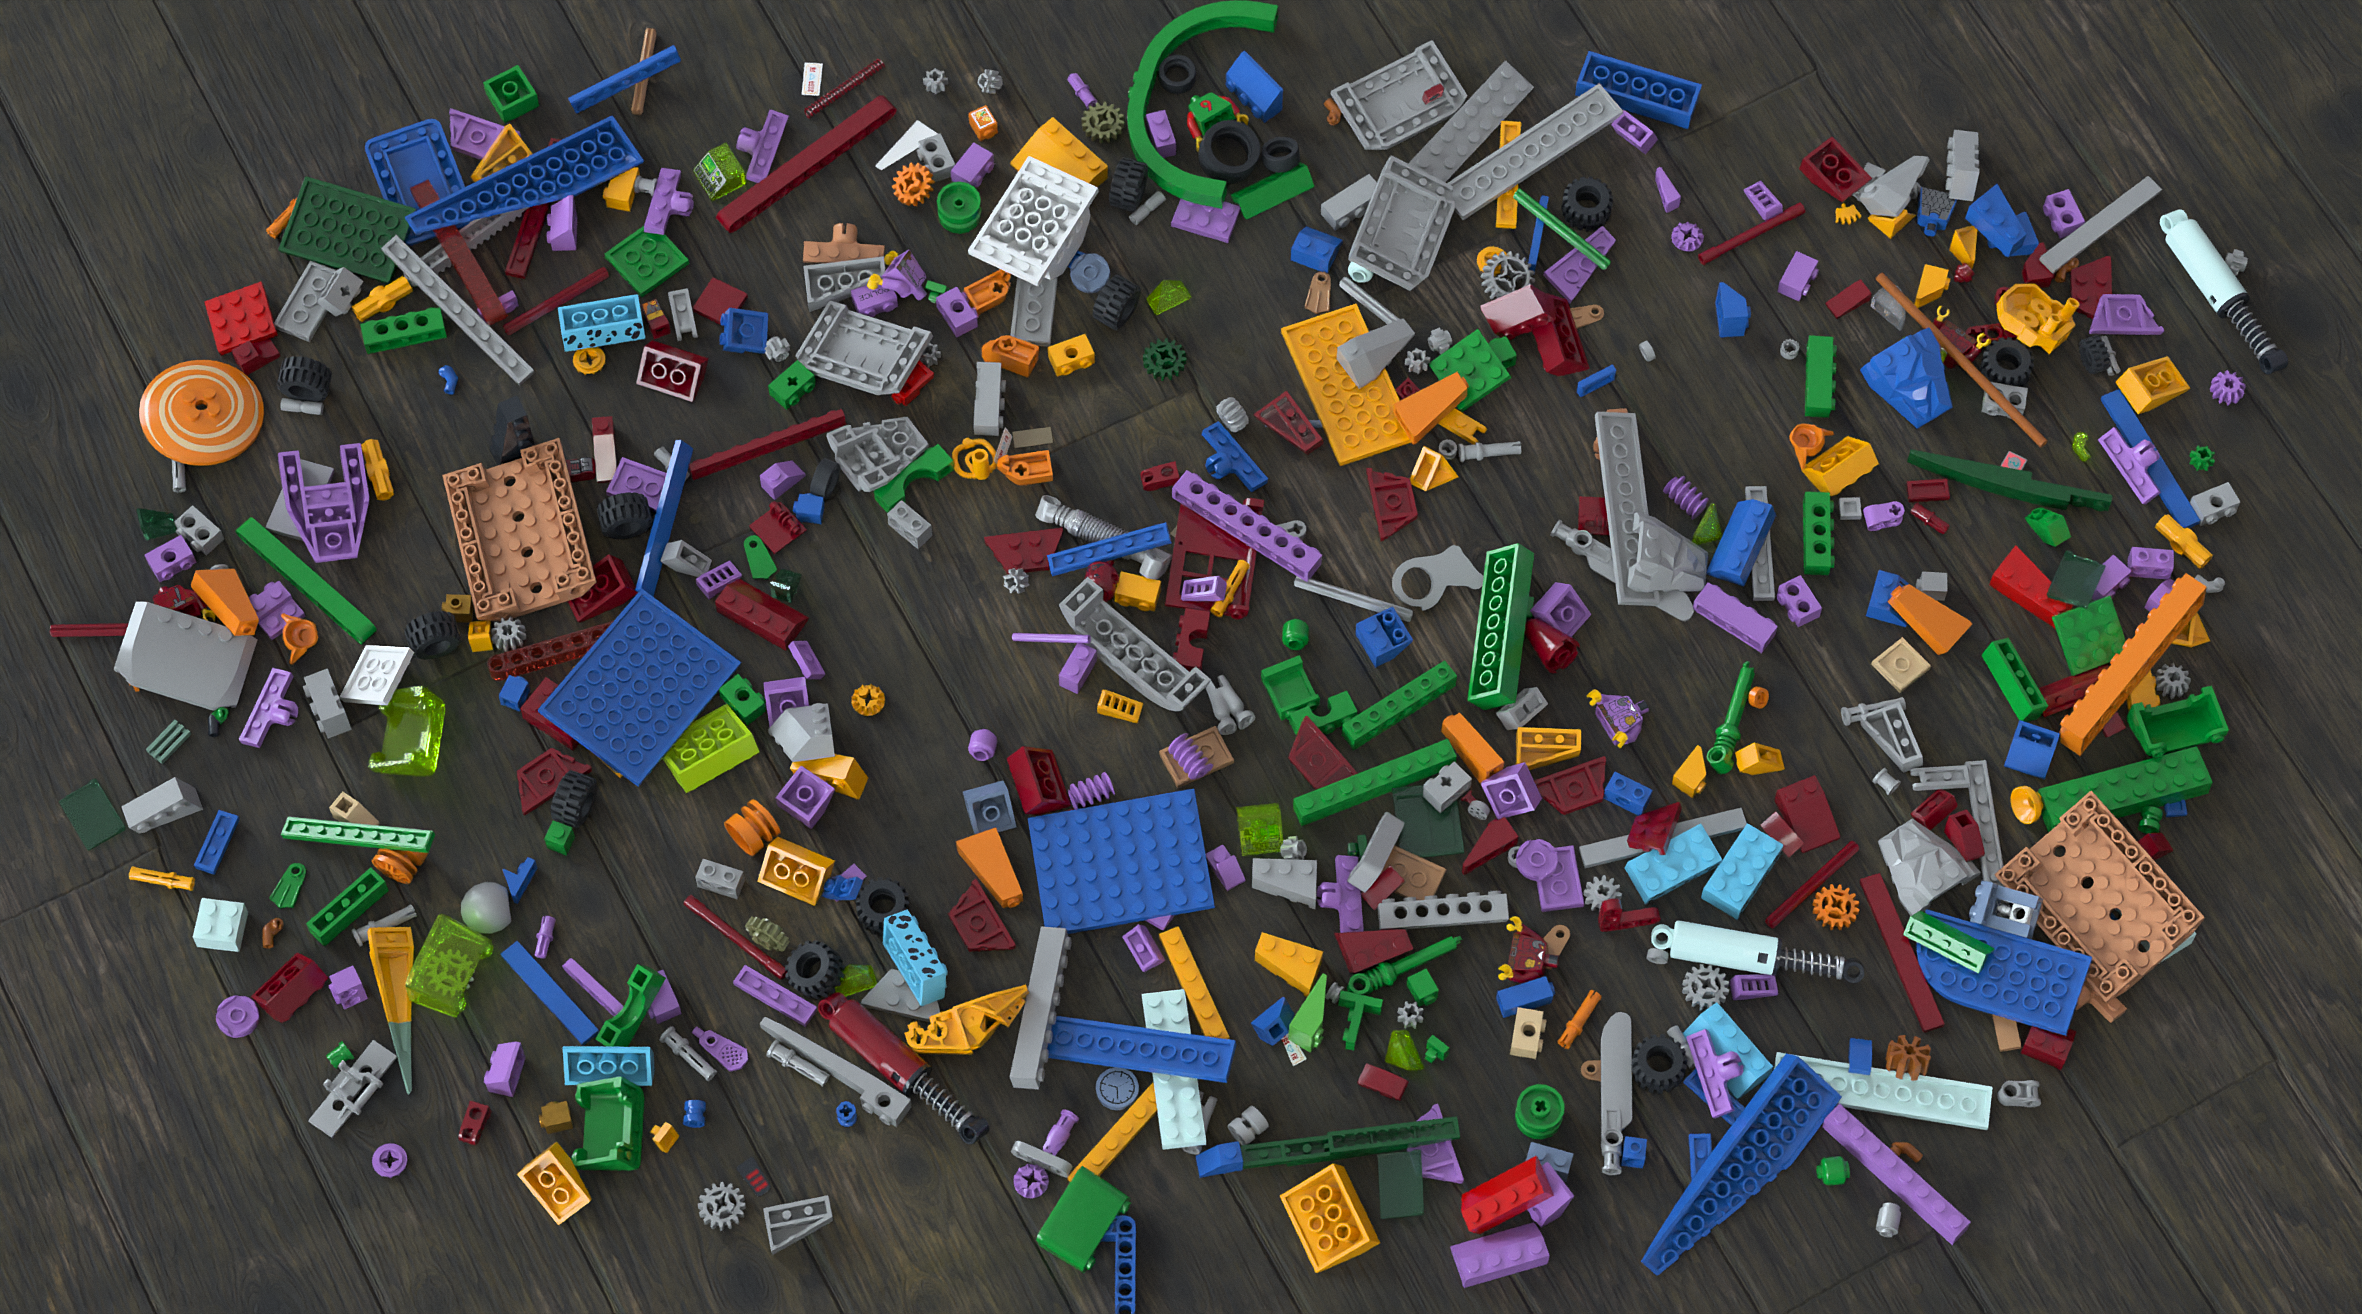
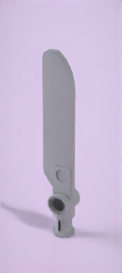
(1601, 561)
(1615, 1088)

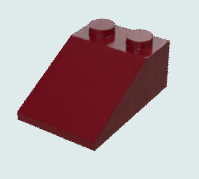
(1834, 170)
(611, 589)
(1807, 813)

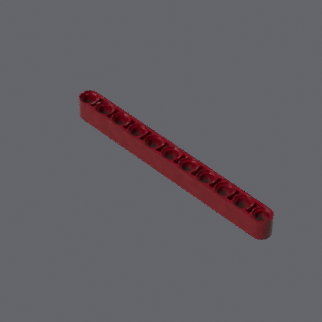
(806, 164)

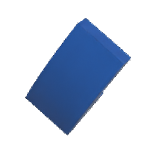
(842, 888)
(1860, 1056)

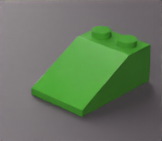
(1307, 1024)

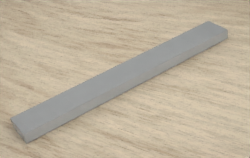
(2100, 224)
(1984, 815)
(1618, 848)

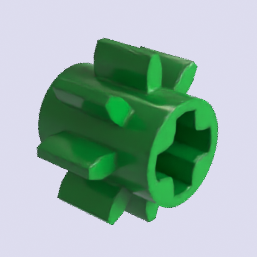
(2198, 454)

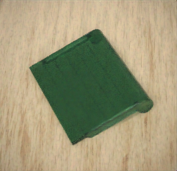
(2075, 580)
(92, 815)
(1400, 1184)

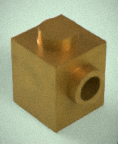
(460, 606)
(555, 1117)

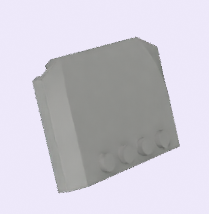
(1389, 102)
(1403, 224)
(862, 350)
(184, 657)

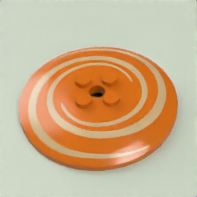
(207, 435)

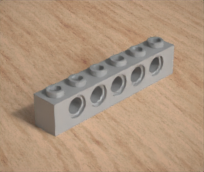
(1495, 899)

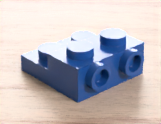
(744, 331)

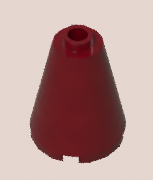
(1551, 645)

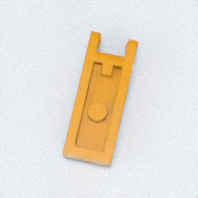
(1462, 425)

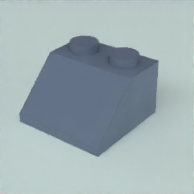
(989, 807)

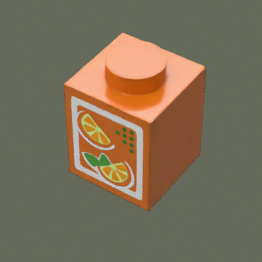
(983, 123)

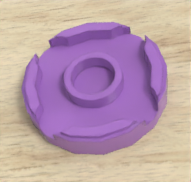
(1537, 860)
(237, 1016)

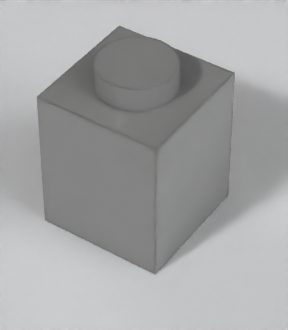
(1933, 584)

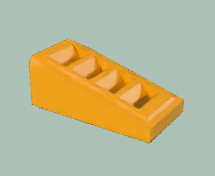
(1117, 713)

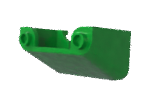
(2178, 723)
(611, 1125)
(1082, 1219)

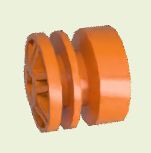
(755, 824)
(398, 863)

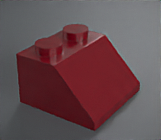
(2048, 1046)

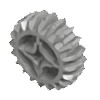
(1506, 262)

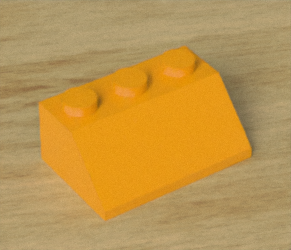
(1841, 465)
(795, 870)

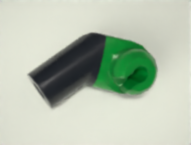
(215, 720)

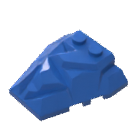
(1911, 378)

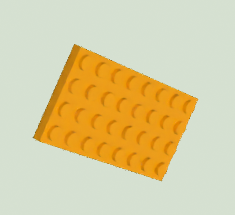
(1353, 418)

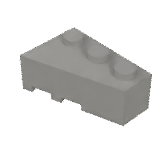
(988, 399)
(326, 704)

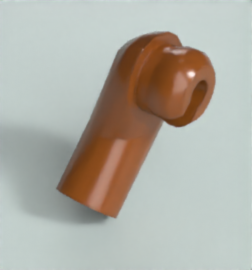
(1906, 1148)

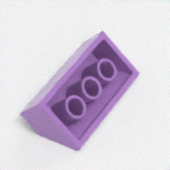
(1500, 1254)

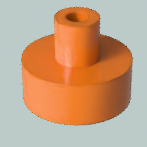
(1758, 697)

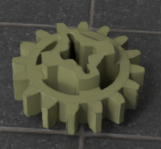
(1102, 122)
(767, 934)

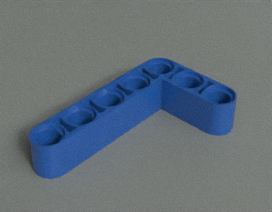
(1123, 1260)

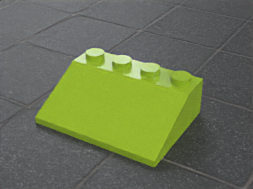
(710, 748)

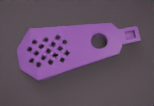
(720, 1046)

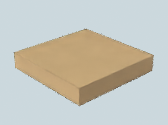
(1901, 665)

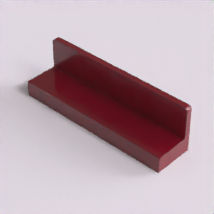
(2067, 691)

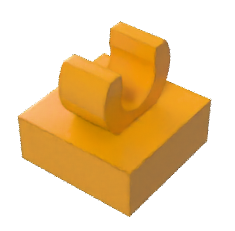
(664, 1136)

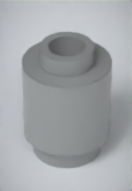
(1888, 1219)

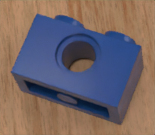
(1627, 794)

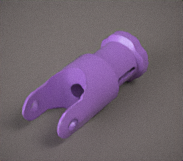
(1060, 1132)

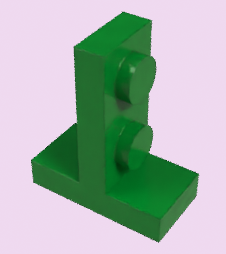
(1357, 1005)

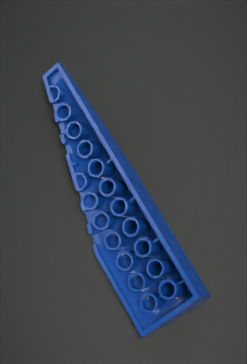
(538, 179)
(1769, 1129)

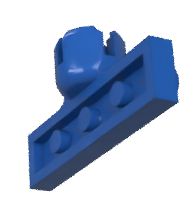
(1231, 458)

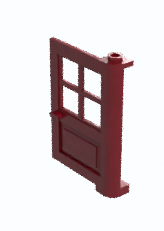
(1205, 538)

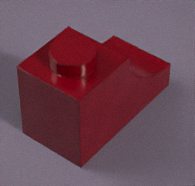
(254, 355)

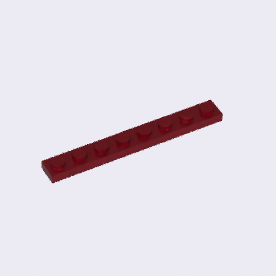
(765, 445)

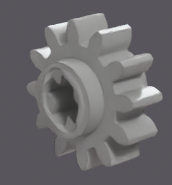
(1604, 887)

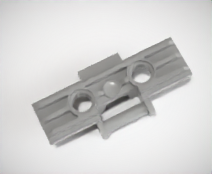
(348, 1085)

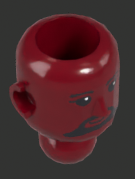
(1104, 576)

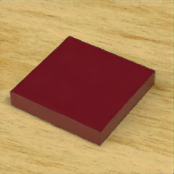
(717, 299)

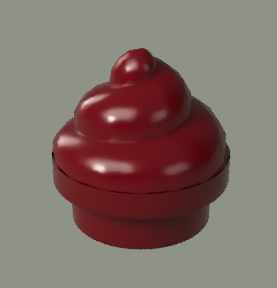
(1963, 273)

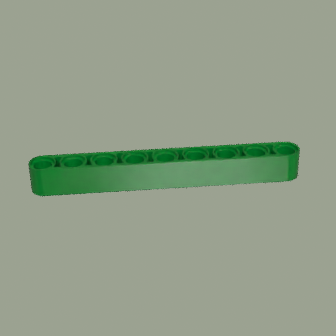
(306, 580)

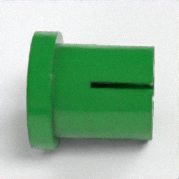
(340, 1053)

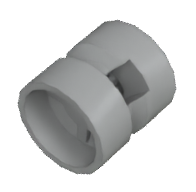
(1253, 1120)

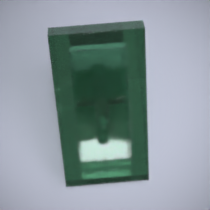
(155, 523)
(785, 585)

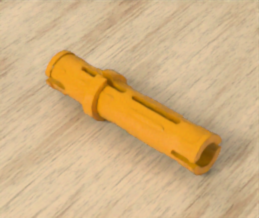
(1240, 570)
(170, 880)

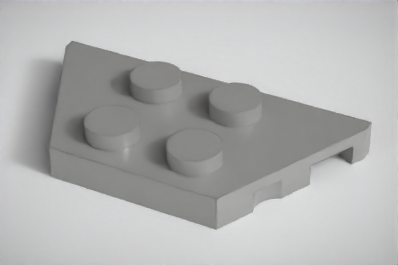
(895, 997)

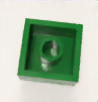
(511, 94)

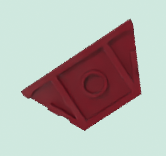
(2090, 283)
(1391, 501)
(1025, 549)
(1317, 757)
(542, 775)
(1574, 787)
(1654, 829)
(979, 923)

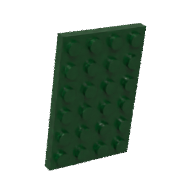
(345, 229)

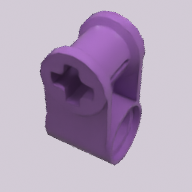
(1883, 515)

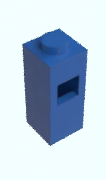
(1525, 995)

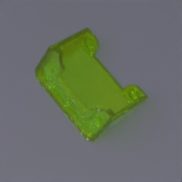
(410, 733)
(446, 966)

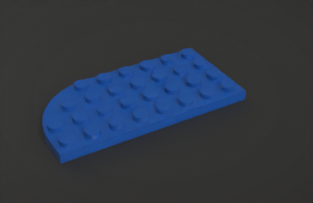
(2018, 981)

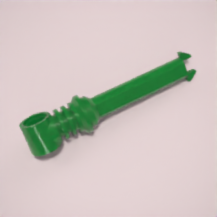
(1728, 733)
(1387, 973)

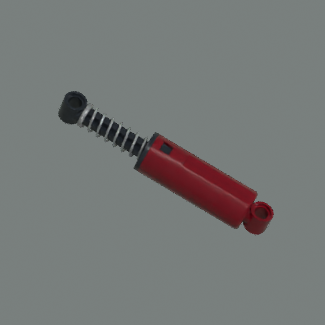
(896, 1061)

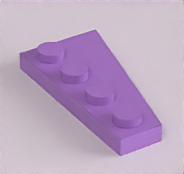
(1575, 268)

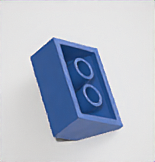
(1254, 87)

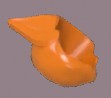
(1808, 441)
(298, 636)

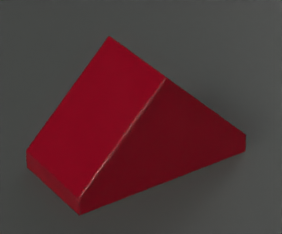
(2155, 845)

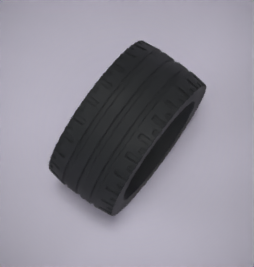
(1238, 132)

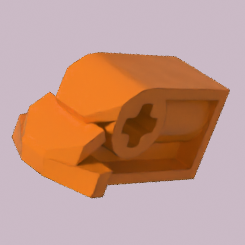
(982, 294)
(1012, 354)
(1034, 465)

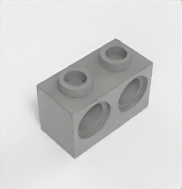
(940, 156)
(2011, 393)
(909, 524)
(202, 528)
(1527, 705)
(720, 879)

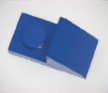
(518, 883)

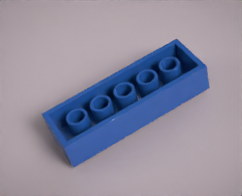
(1641, 89)

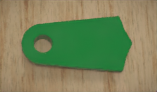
(759, 559)
(289, 887)

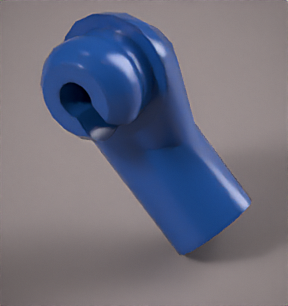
(448, 373)

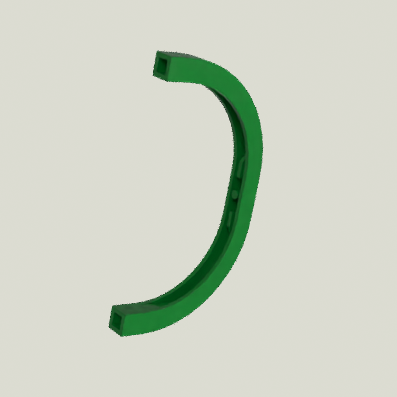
(1194, 22)

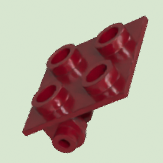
(1593, 515)
(777, 527)

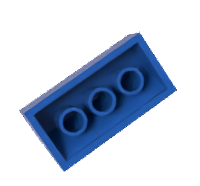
(1742, 541)

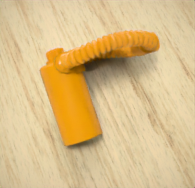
(980, 468)

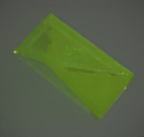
(1167, 295)
(1708, 528)
(856, 979)
(1402, 1051)

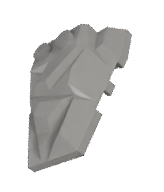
(876, 452)
(1665, 559)
(1923, 865)

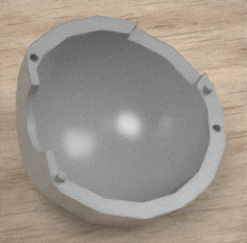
(486, 907)

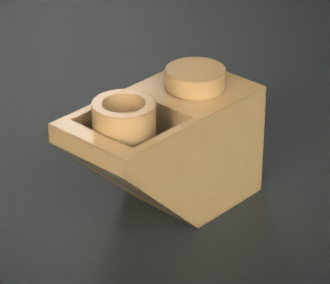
(351, 811)

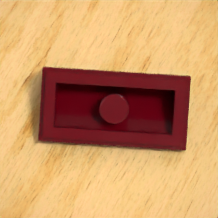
(1934, 809)

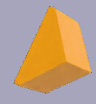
(480, 636)

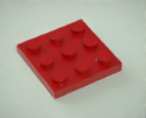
(241, 317)

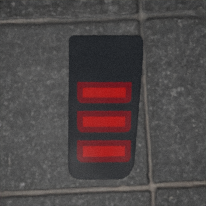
(754, 1176)

